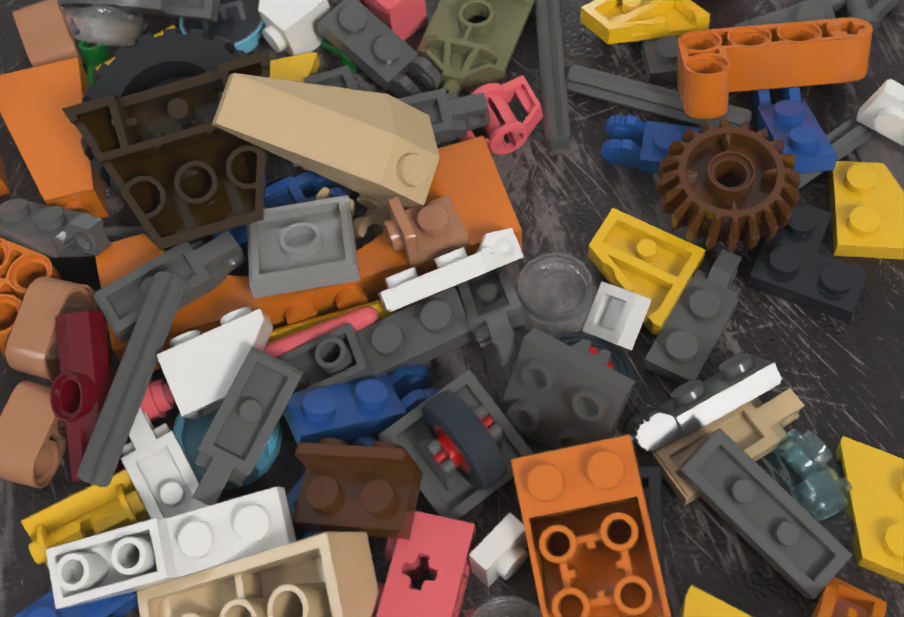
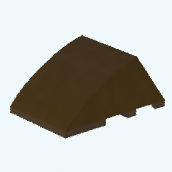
(170, 159)

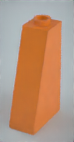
(47, 139)

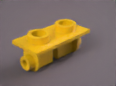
(85, 515)

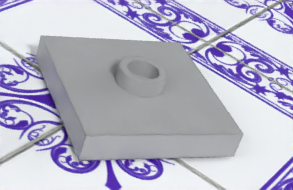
(302, 247)

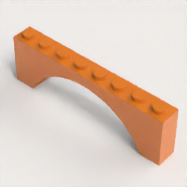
(463, 172)

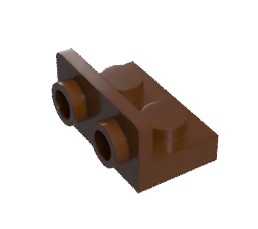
(357, 488)

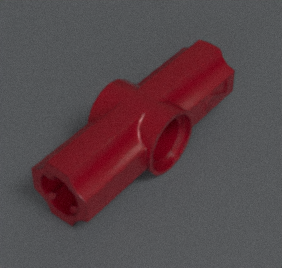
(84, 379)

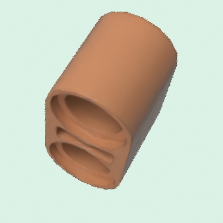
(45, 33)
(33, 339)
(31, 436)

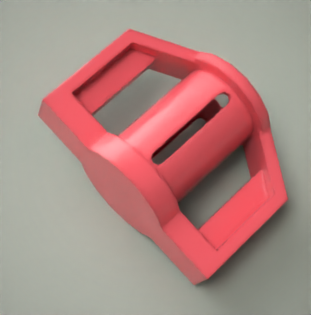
(502, 118)

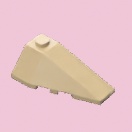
(337, 132)
(305, 578)

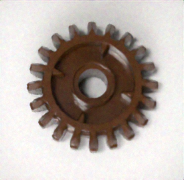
(744, 213)

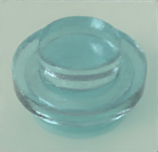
(805, 453)
(823, 494)

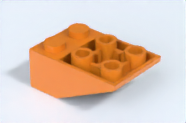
(590, 532)

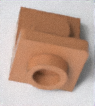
(425, 230)

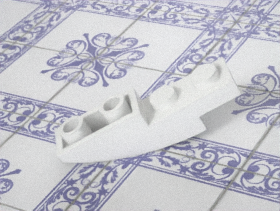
(168, 547)

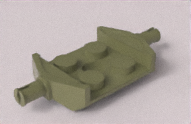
(474, 52)

